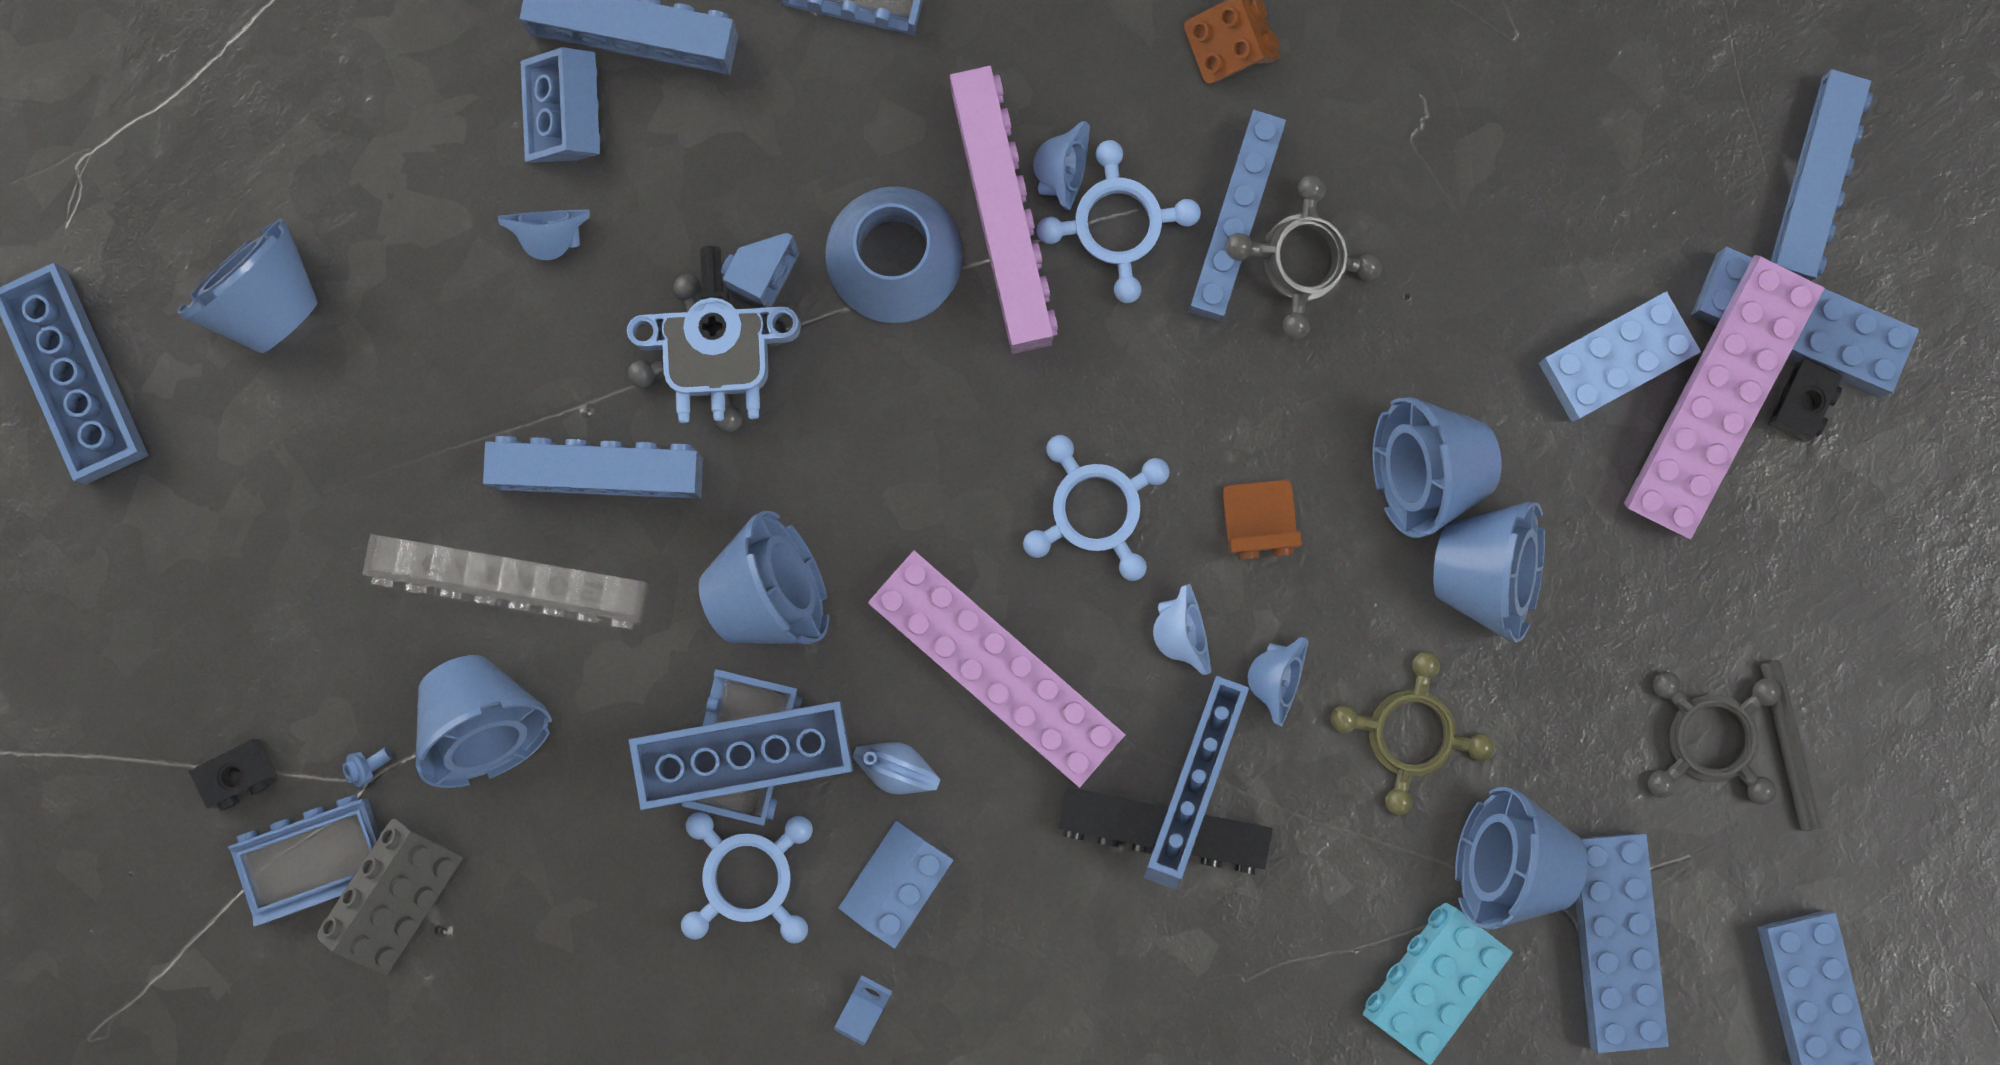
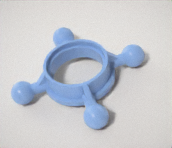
(1110, 154)
(1060, 450)
(696, 924)

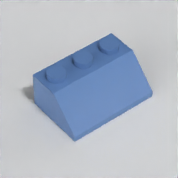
(560, 106)
(760, 270)
(895, 884)

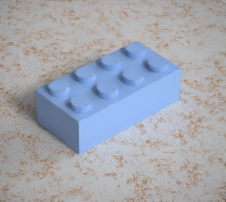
(1619, 357)

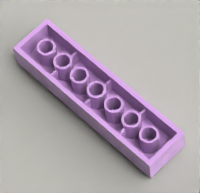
(1001, 209)
(1723, 396)
(996, 669)

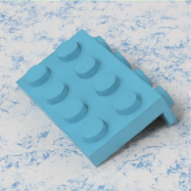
(1436, 982)

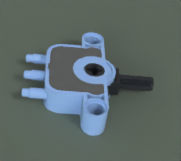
(716, 365)

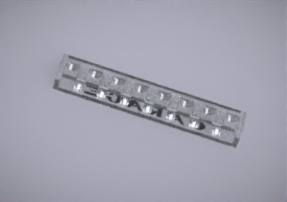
(505, 579)

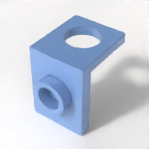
(862, 1011)

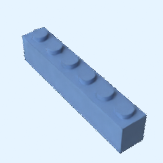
(1821, 173)
(1237, 213)
(1196, 783)

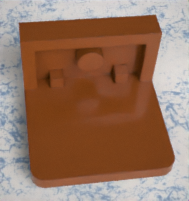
(1231, 38)
(1260, 519)

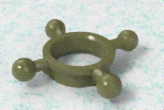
(1346, 719)

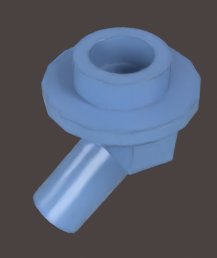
(360, 770)

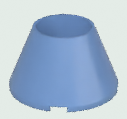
(255, 292)
(903, 296)
(1432, 464)
(1493, 567)
(765, 587)
(474, 722)
(1516, 862)

